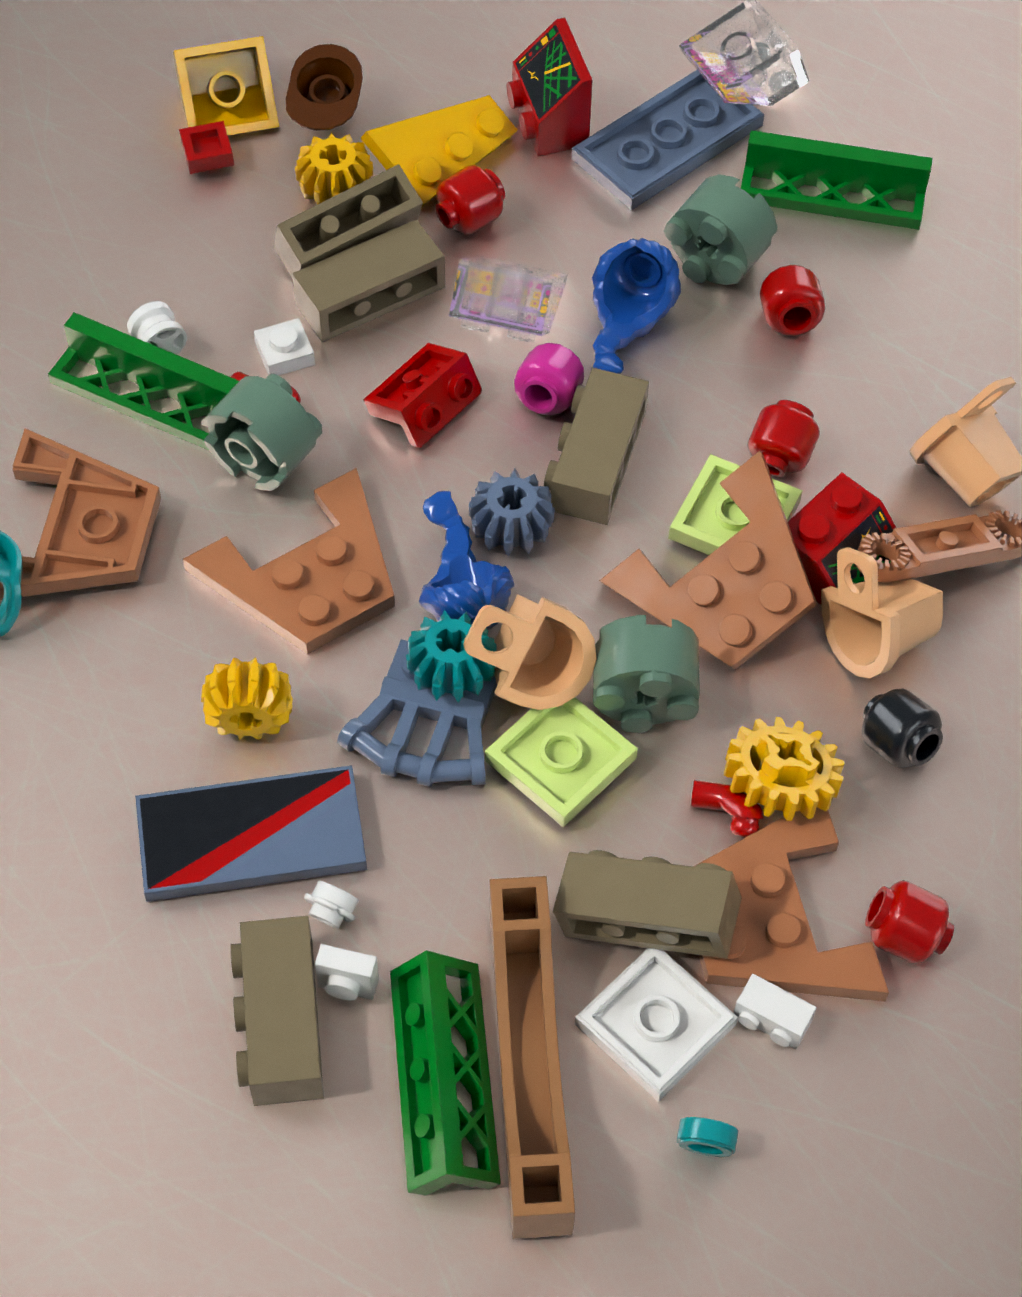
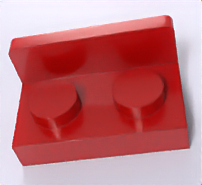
(426, 392)

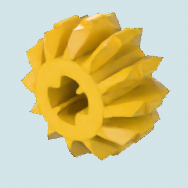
(332, 167)
(246, 698)

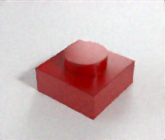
(206, 147)

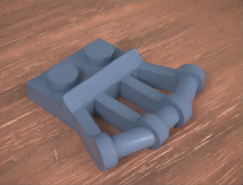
(402, 694)

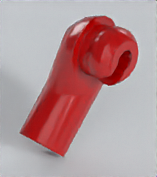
(719, 797)

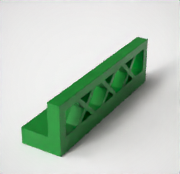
(835, 172)
(149, 368)
(432, 1066)

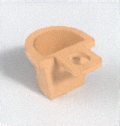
(972, 448)
(876, 620)
(540, 654)

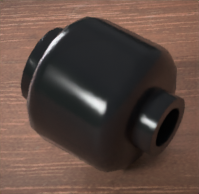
(902, 728)

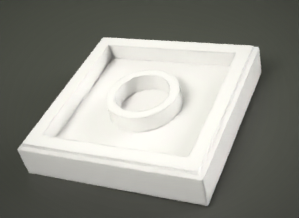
(656, 1021)

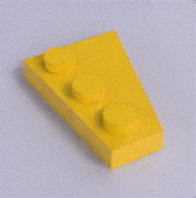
(440, 142)

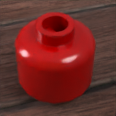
(470, 199)
(792, 300)
(785, 437)
(909, 922)

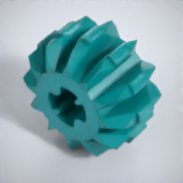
(441, 661)

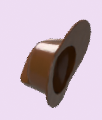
(324, 87)

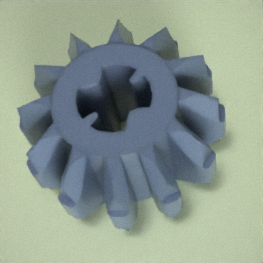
(511, 512)

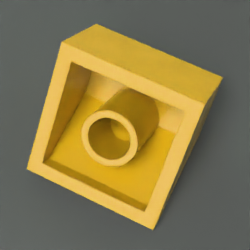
(227, 85)

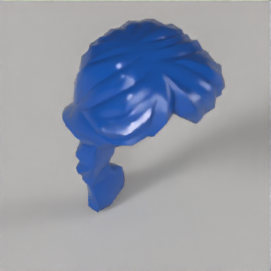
(631, 292)
(461, 580)

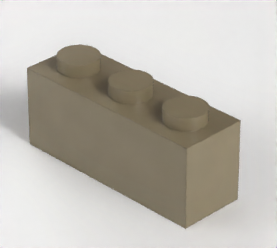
(347, 219)
(369, 280)
(597, 445)
(648, 903)
(277, 1011)

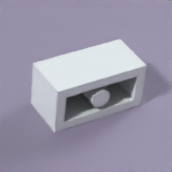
(774, 1012)

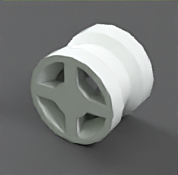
(157, 326)

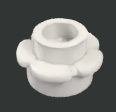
(331, 904)

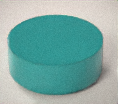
(707, 1136)

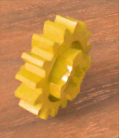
(783, 768)

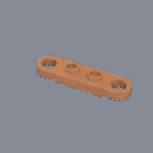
(944, 545)

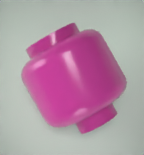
(548, 379)

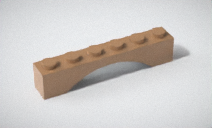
(529, 1060)

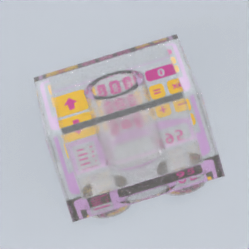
(747, 57)
(506, 297)

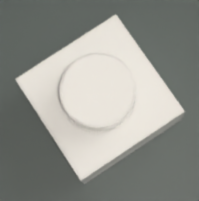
(284, 347)
(346, 973)

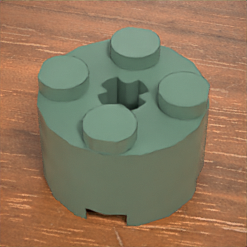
(721, 231)
(261, 430)
(646, 673)

